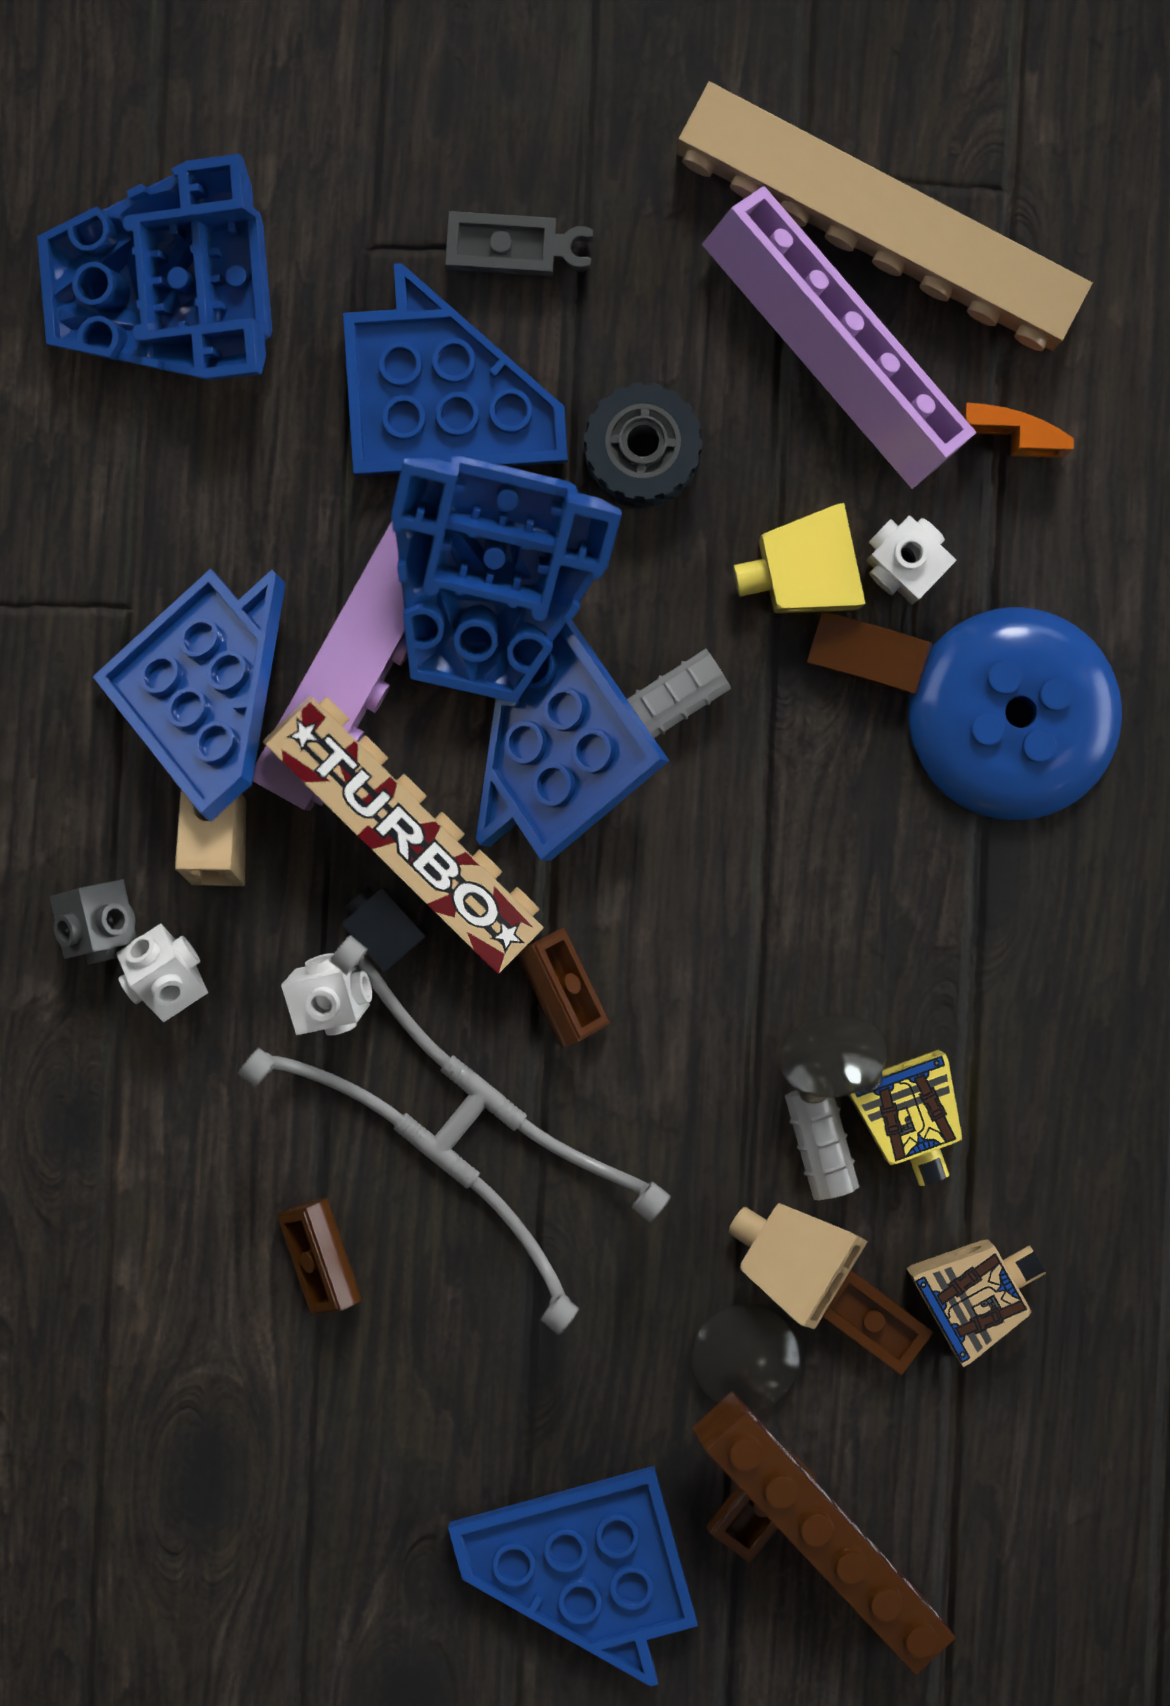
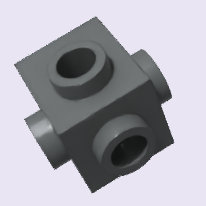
(93, 921)

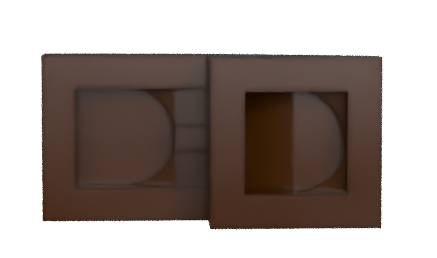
(869, 653)

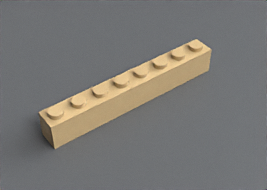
(882, 218)

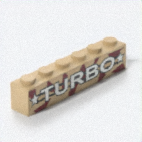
(402, 833)

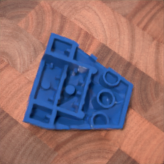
(165, 275)
(492, 569)

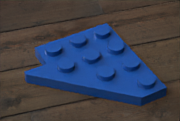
(440, 390)
(201, 686)
(563, 751)
(585, 1565)

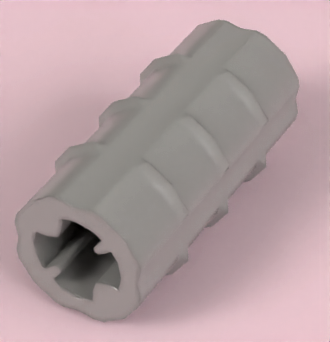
(679, 693)
(822, 1147)

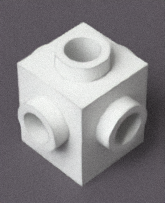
(928, 557)
(159, 962)
(326, 997)

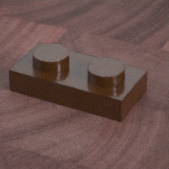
(877, 1322)

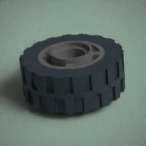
(647, 412)

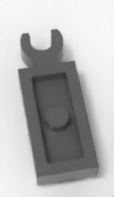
(511, 244)

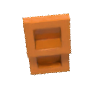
(1028, 433)

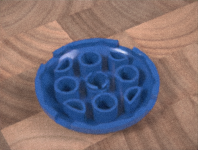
(962, 722)

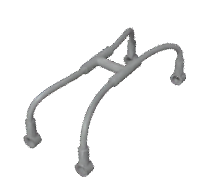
(439, 1146)

